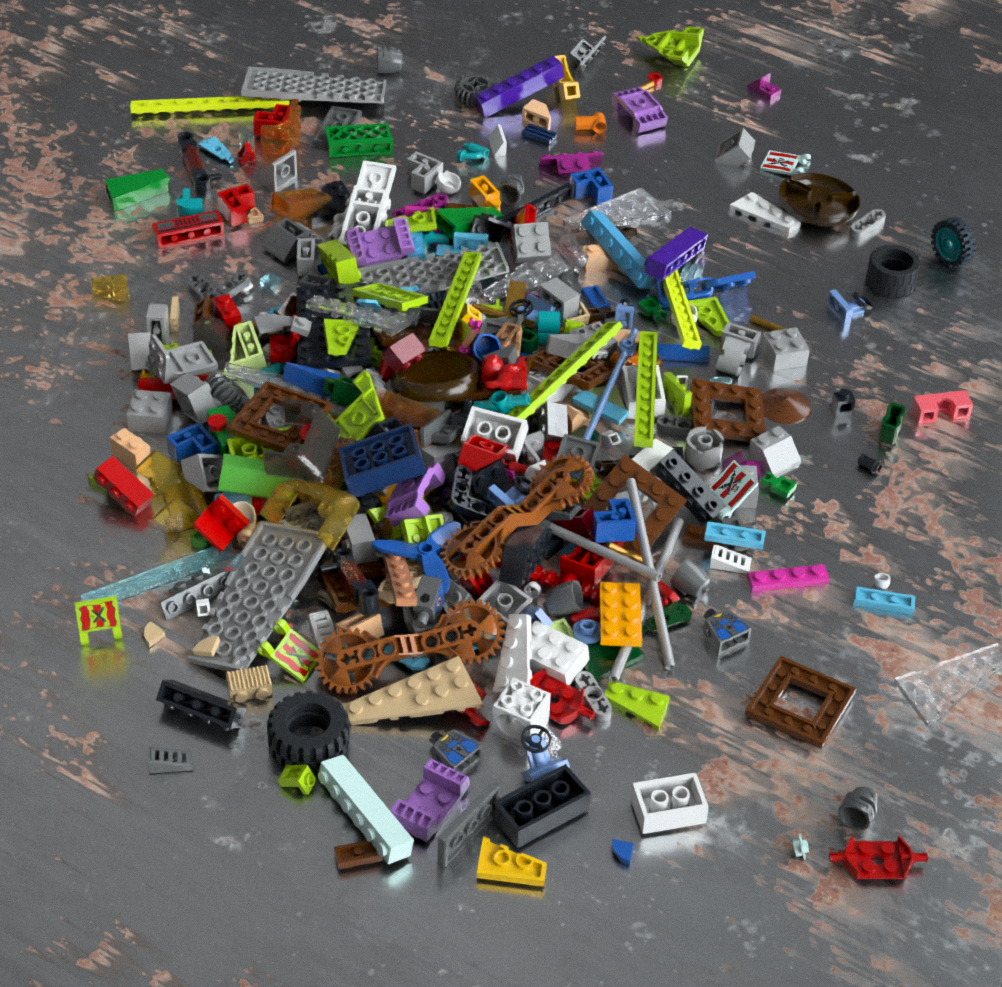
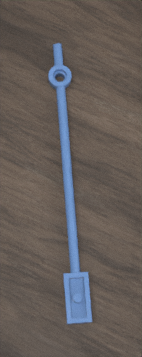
(626, 348)

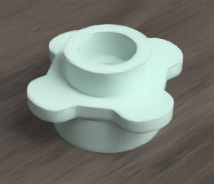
(800, 847)

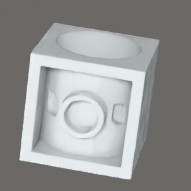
(518, 708)

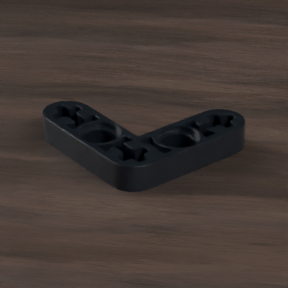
(466, 502)

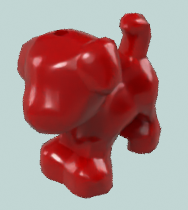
(503, 376)

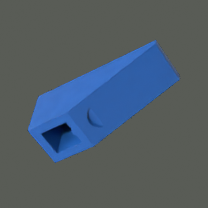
(308, 378)

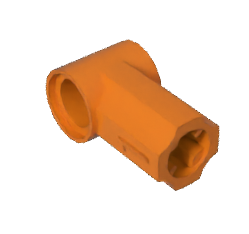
(595, 122)

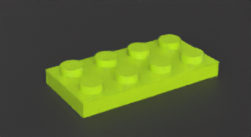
(390, 296)

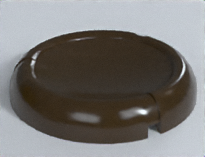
(818, 199)
(438, 377)

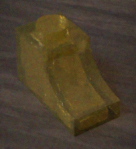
(111, 287)

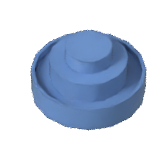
(587, 631)

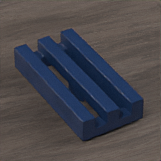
(539, 134)

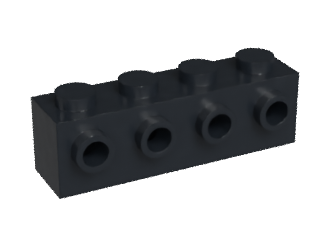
(681, 478)
(202, 704)

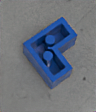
(593, 184)
(190, 442)
(614, 524)

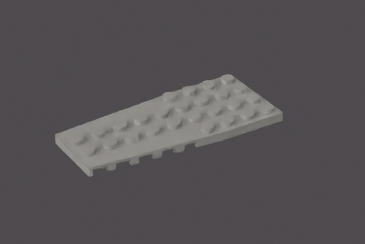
(305, 86)
(433, 272)
(259, 593)

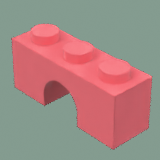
(954, 403)

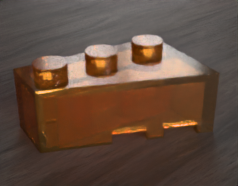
(407, 410)

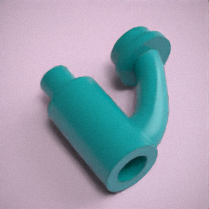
(474, 152)

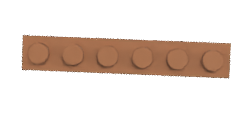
(400, 580)

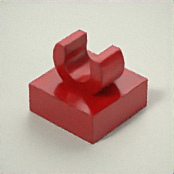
(246, 154)
(667, 593)

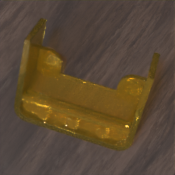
(182, 499)
(334, 506)

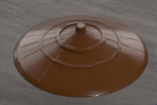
(786, 406)

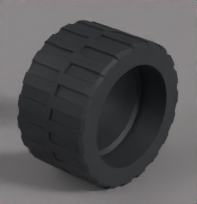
(893, 271)

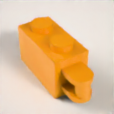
(484, 193)

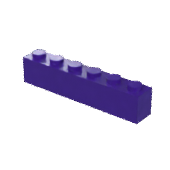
(519, 86)
(675, 253)

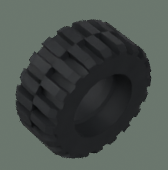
(303, 711)

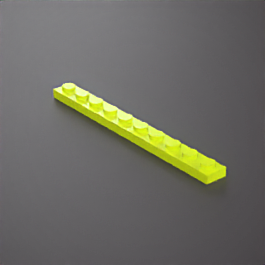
(203, 104)
(681, 312)

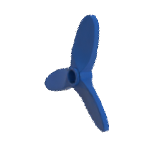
(425, 552)

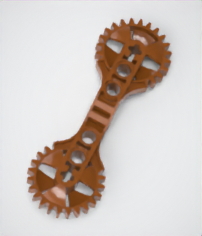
(486, 539)
(409, 646)

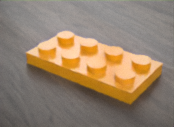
(620, 614)

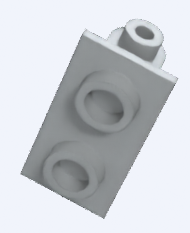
(456, 594)

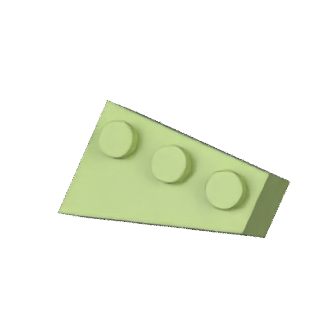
(246, 347)

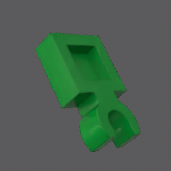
(651, 307)
(779, 486)

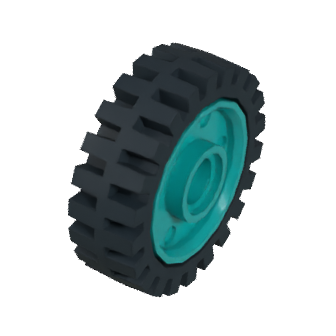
(953, 242)

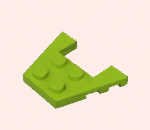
(363, 412)

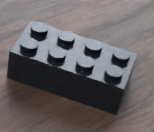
(524, 553)
(541, 805)

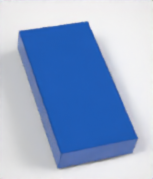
(594, 297)

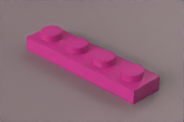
(788, 578)

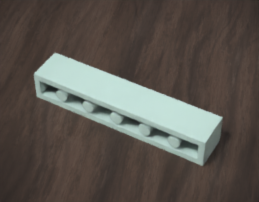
(365, 809)

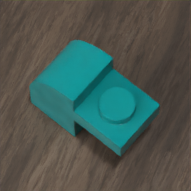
(188, 206)

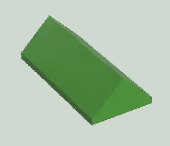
(247, 477)

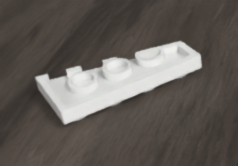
(765, 212)
(515, 653)

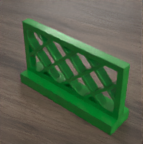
(360, 146)

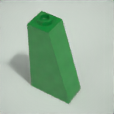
(135, 188)
(460, 219)

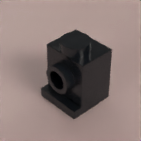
(840, 399)
(368, 502)

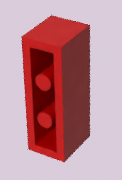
(123, 486)

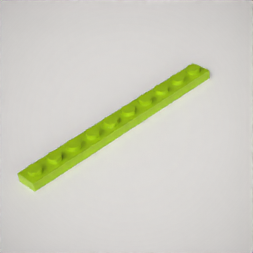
(455, 299)
(567, 368)
(645, 390)

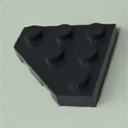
(339, 195)

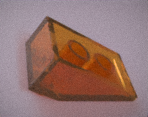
(298, 203)

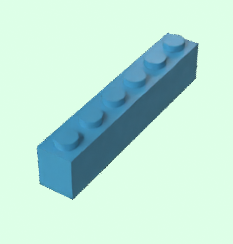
(618, 248)

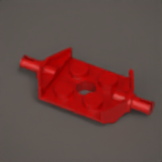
(570, 699)
(894, 855)

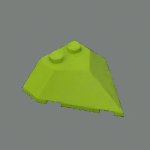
(676, 46)

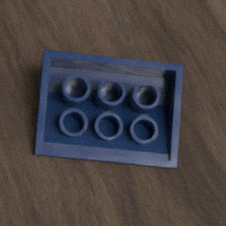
(381, 460)

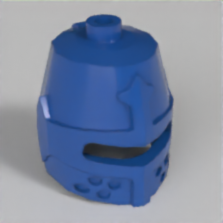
(484, 344)

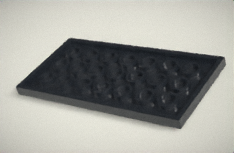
(313, 349)

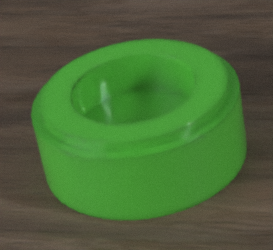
(198, 540)

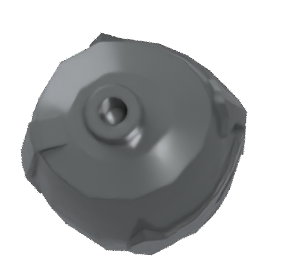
(389, 61)
(511, 189)
(690, 578)
(564, 599)
(858, 808)

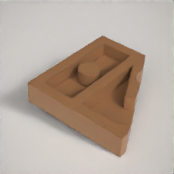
(509, 335)

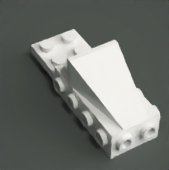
(369, 199)

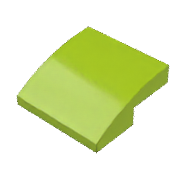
(419, 529)

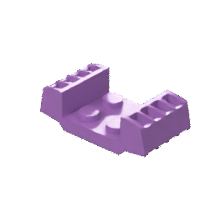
(642, 107)
(381, 244)
(407, 499)
(431, 800)

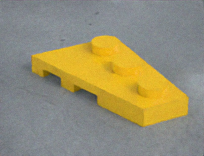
(505, 865)

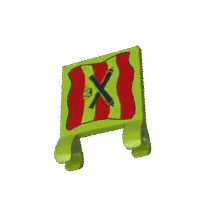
(98, 615)
(292, 653)

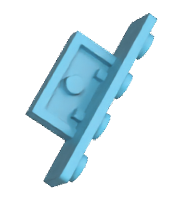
(463, 240)

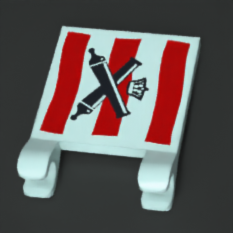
(784, 162)
(732, 488)

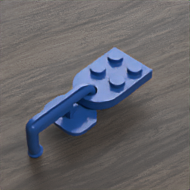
(708, 286)

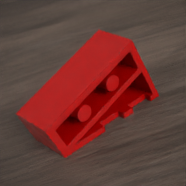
(586, 564)

